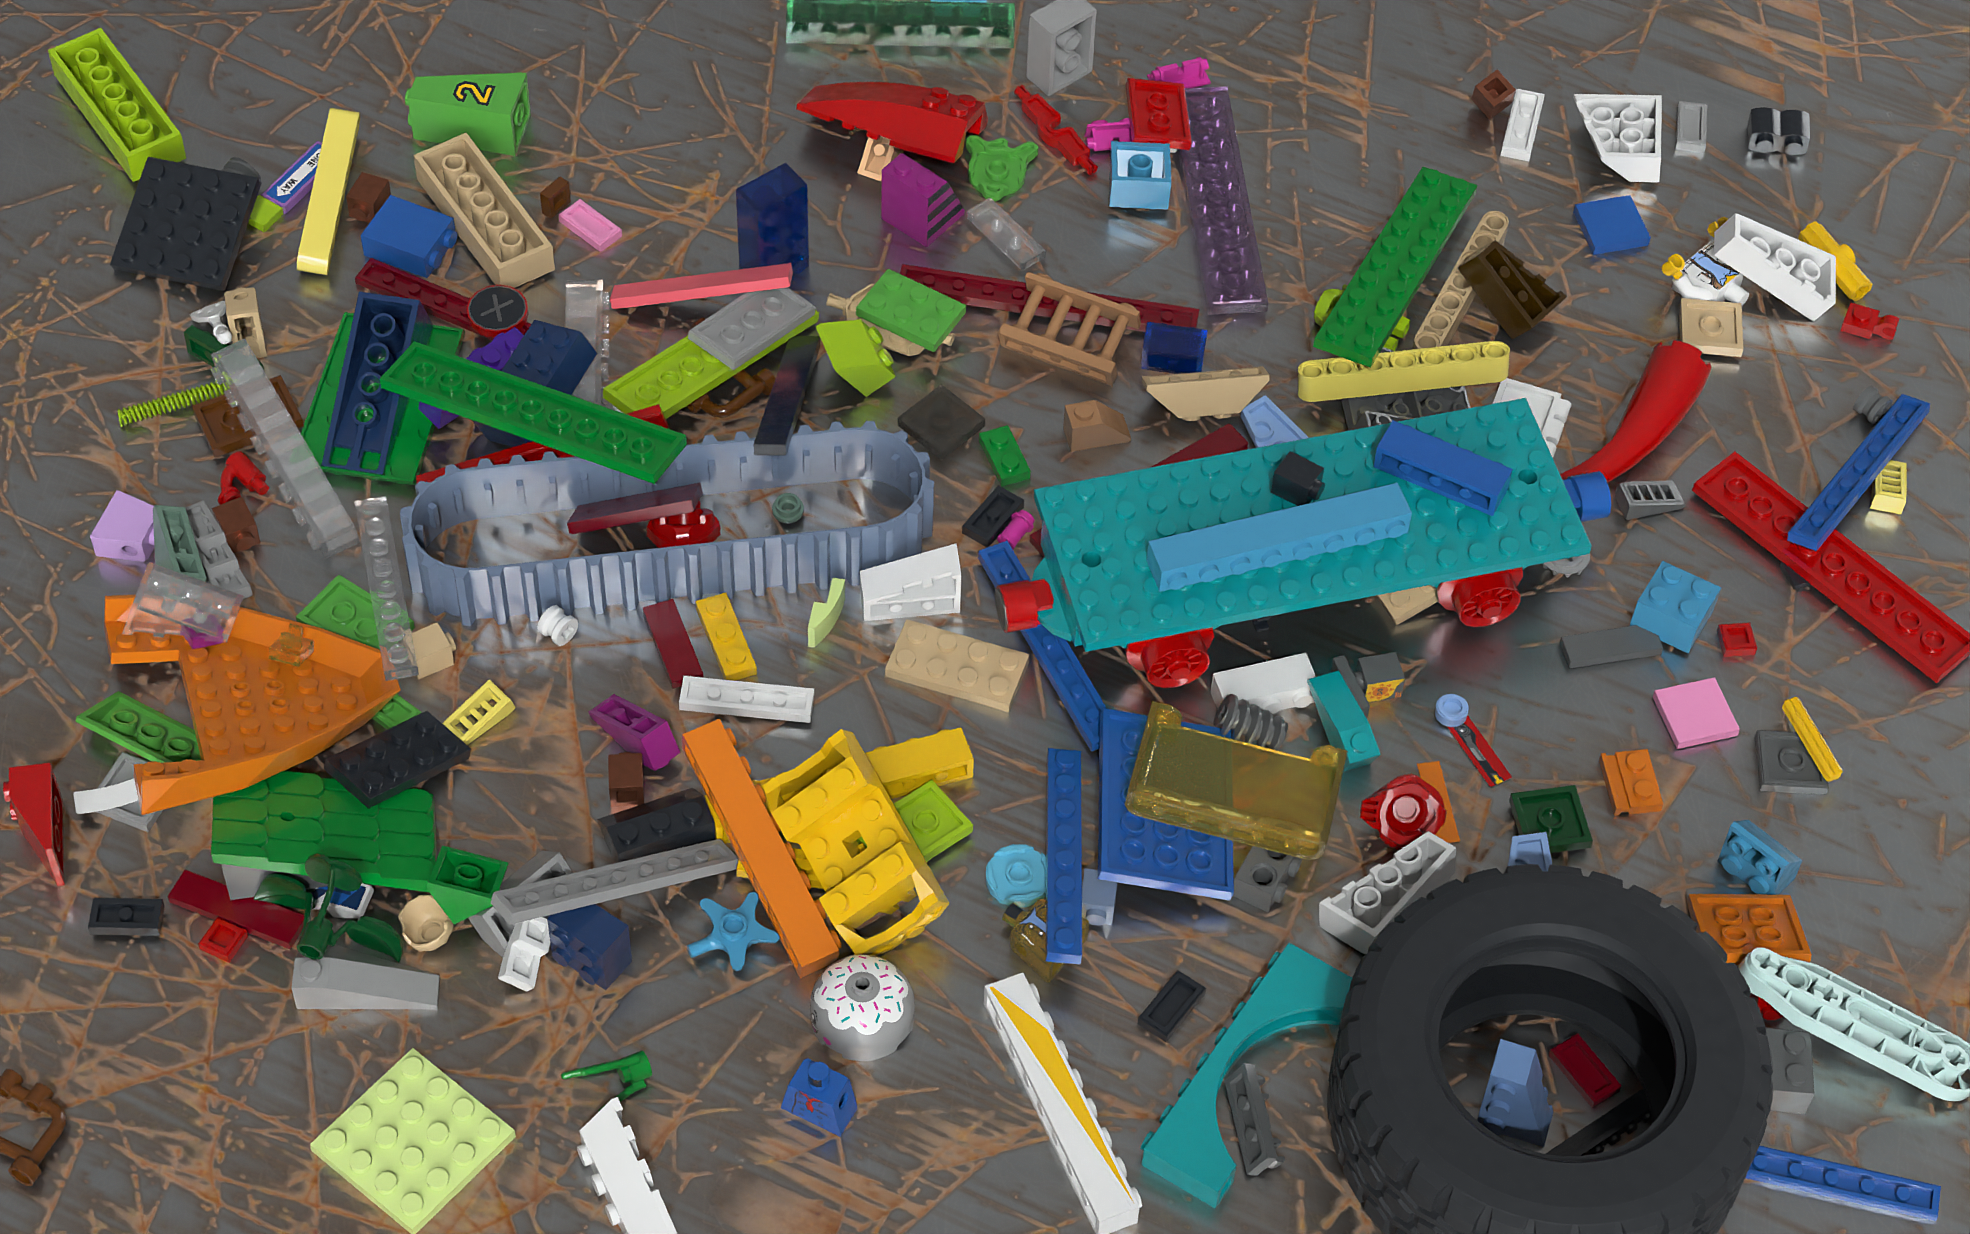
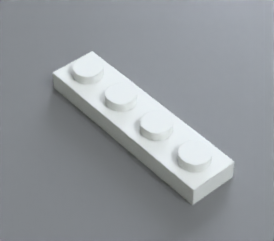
(746, 699)

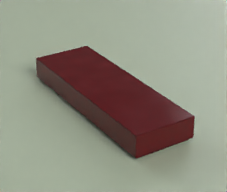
(672, 642)

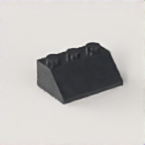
(658, 826)

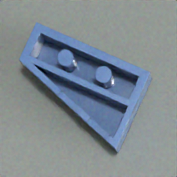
(1515, 1096)

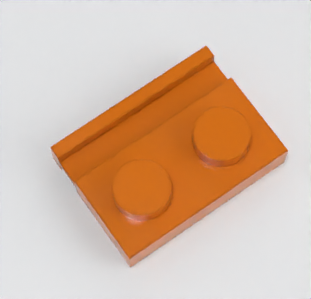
(1631, 782)

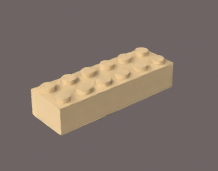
(484, 212)

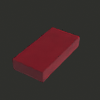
(1584, 1070)

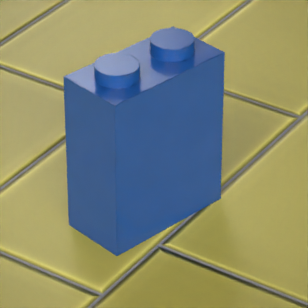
(409, 236)

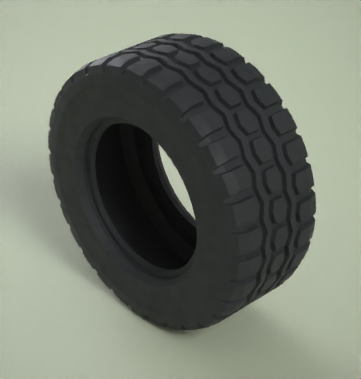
(1571, 954)

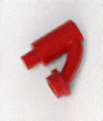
(242, 468)

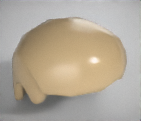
(425, 923)

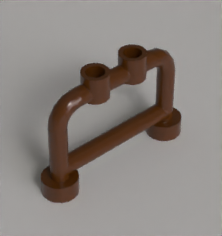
(760, 383)
(38, 1099)

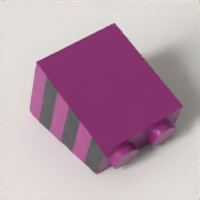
(917, 200)

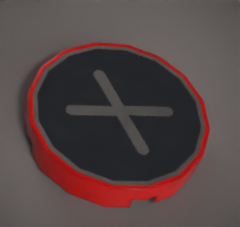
(497, 310)

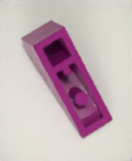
(636, 730)

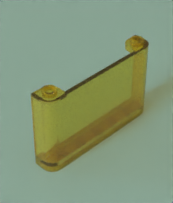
(1234, 787)

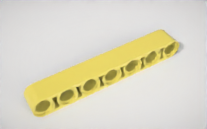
(328, 191)
(1404, 371)

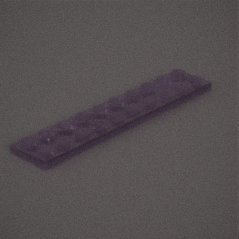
(1221, 207)

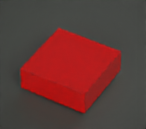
(1736, 639)
(223, 939)

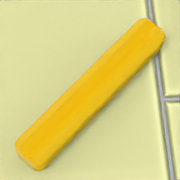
(1812, 739)

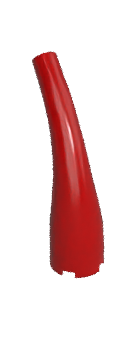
(1659, 403)

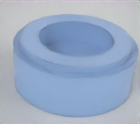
(1451, 710)

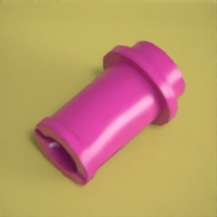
(1017, 528)

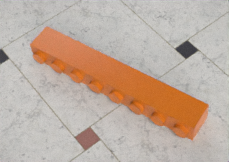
(761, 848)

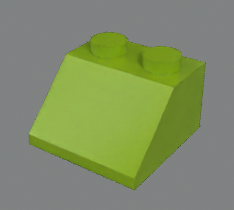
(857, 354)

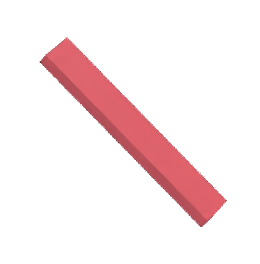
(701, 286)

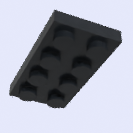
(397, 759)

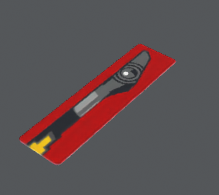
(1480, 753)

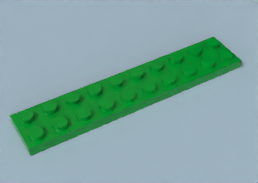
(1395, 267)
(534, 412)

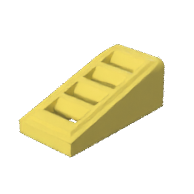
(1890, 501)
(470, 706)

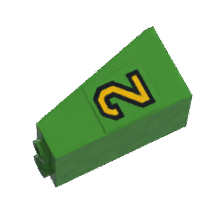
(484, 106)

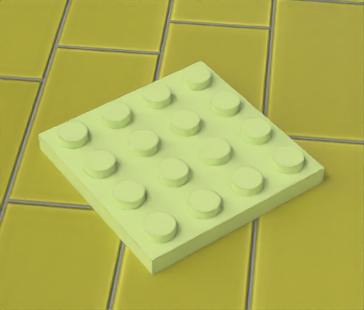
(413, 1141)

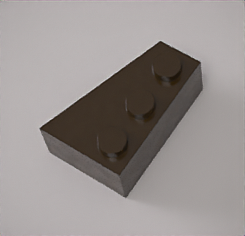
(1509, 289)

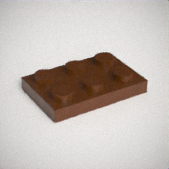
(222, 426)

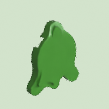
(997, 168)

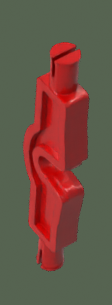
(1063, 139)

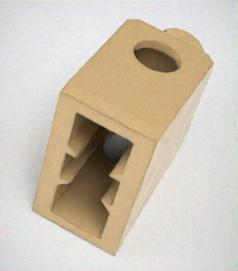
(243, 312)

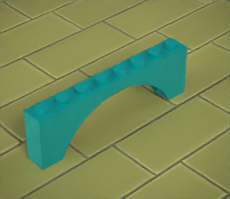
(1188, 1142)

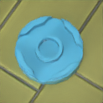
(1017, 875)

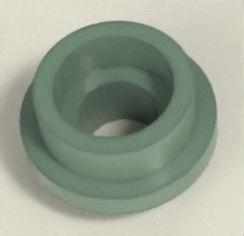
(784, 502)

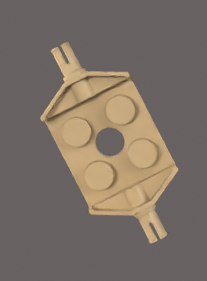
(891, 340)

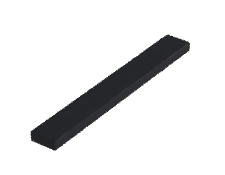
(787, 396)

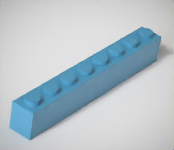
(1278, 537)

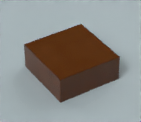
(555, 197)

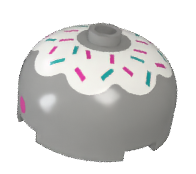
(862, 1007)

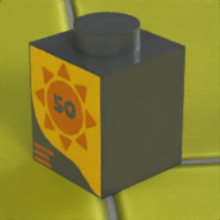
(1380, 676)

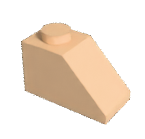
(877, 156)

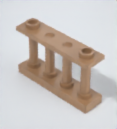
(1072, 356)

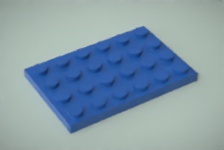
(1147, 850)

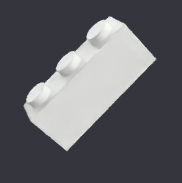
(1268, 684)

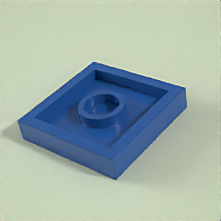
(1611, 224)

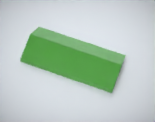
(141, 729)

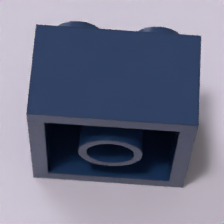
(590, 943)

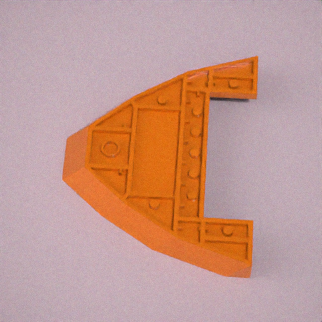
(249, 709)

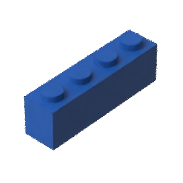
(1442, 468)

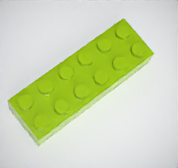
(116, 102)

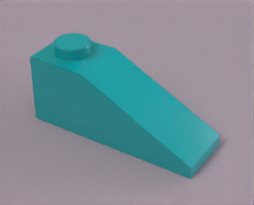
(1344, 720)

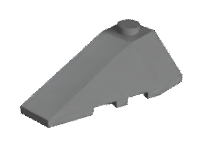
(361, 981)

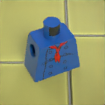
(820, 1097)

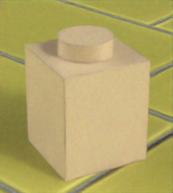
(432, 650)

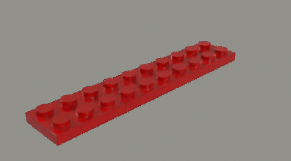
(1837, 568)

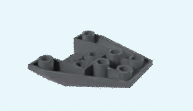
(1382, 409)

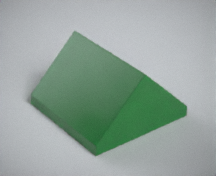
(464, 882)

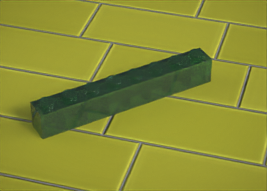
(901, 23)

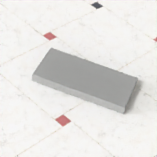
(751, 324)

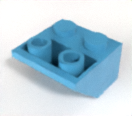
(1758, 859)

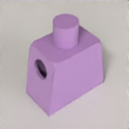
(125, 529)

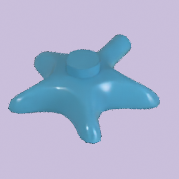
(733, 930)

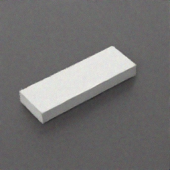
(1522, 125)

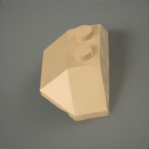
(1207, 392)

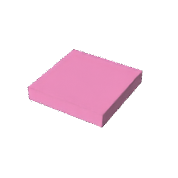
(1696, 713)

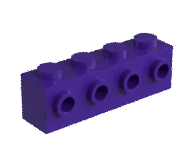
(492, 355)

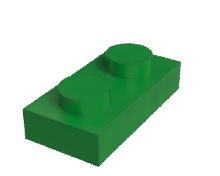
(1004, 455)

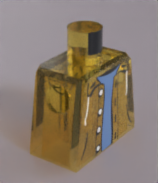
(1029, 937)

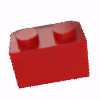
(39, 811)

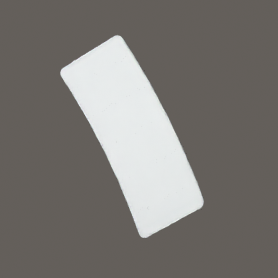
(105, 797)

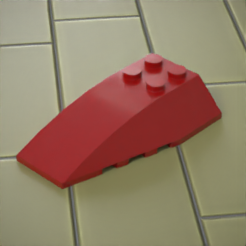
(909, 115)

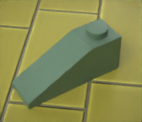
(175, 542)

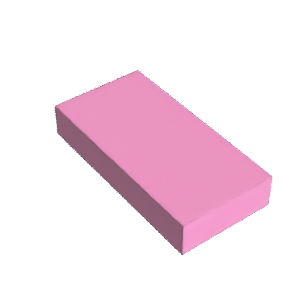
(590, 225)

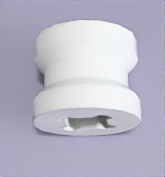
(557, 625)

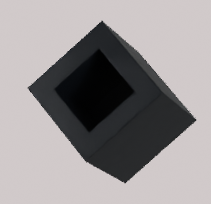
(1298, 480)

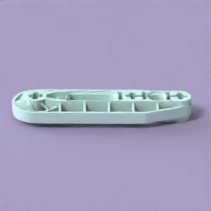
(1860, 1022)

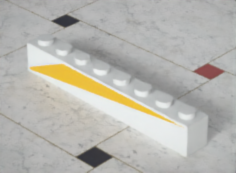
(1061, 1104)

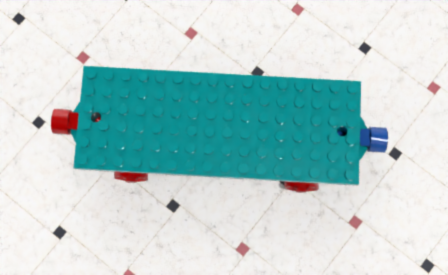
(1098, 532)

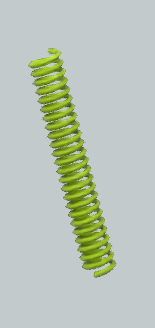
(131, 411)

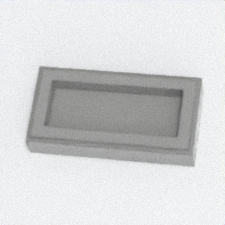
(1691, 126)

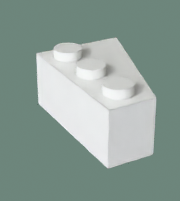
(913, 586)

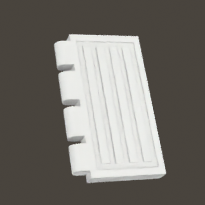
(1546, 407)

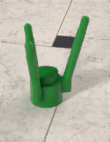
(630, 1069)

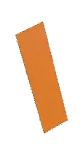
(1432, 774)

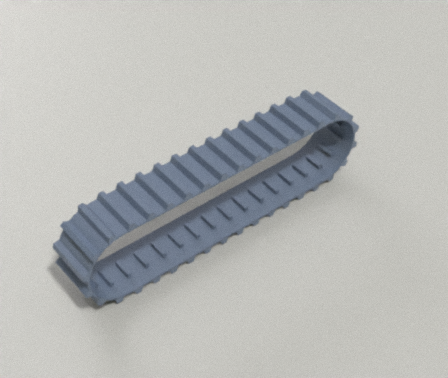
(674, 570)

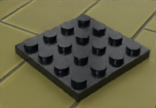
(186, 223)

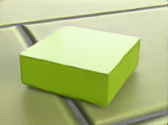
(264, 214)

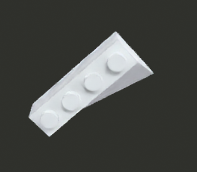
(619, 1175)

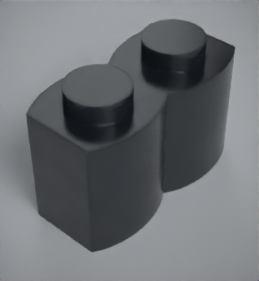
(1778, 131)

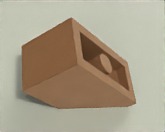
(1093, 426)

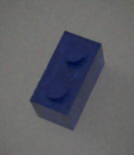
(1173, 348)

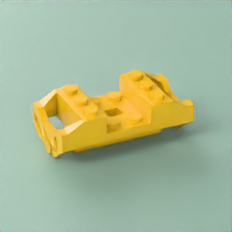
(856, 879)

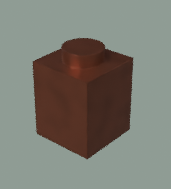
(1493, 94)
(367, 196)
(237, 524)
(626, 779)

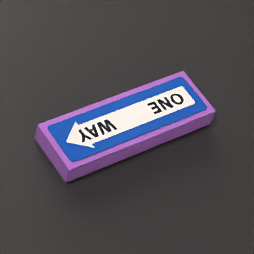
(295, 180)

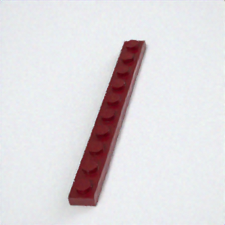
(1013, 295)

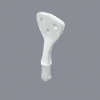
(212, 315)

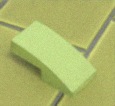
(826, 614)

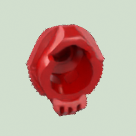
(684, 529)
(1404, 810)

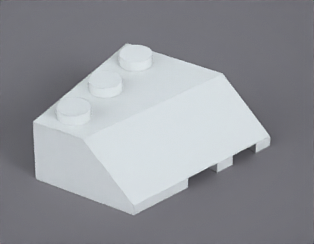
(1625, 132)

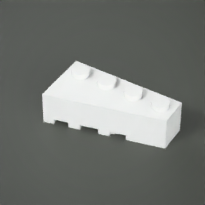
(1779, 263)
(1387, 890)

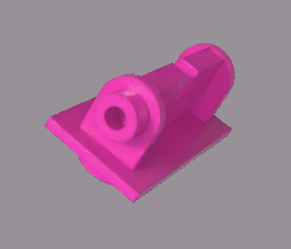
(1191, 73)
(1101, 133)

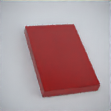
(1158, 113)

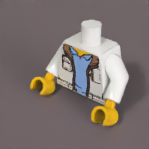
(1706, 275)

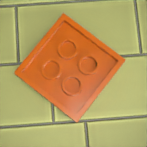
(1749, 923)

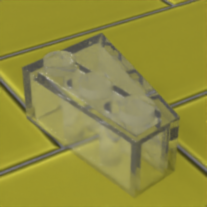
(174, 600)

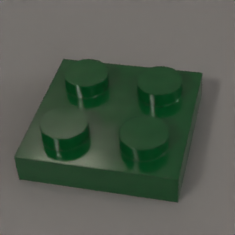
(1554, 812)

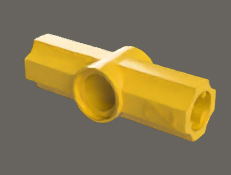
(1848, 275)

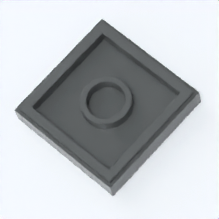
(1786, 764)

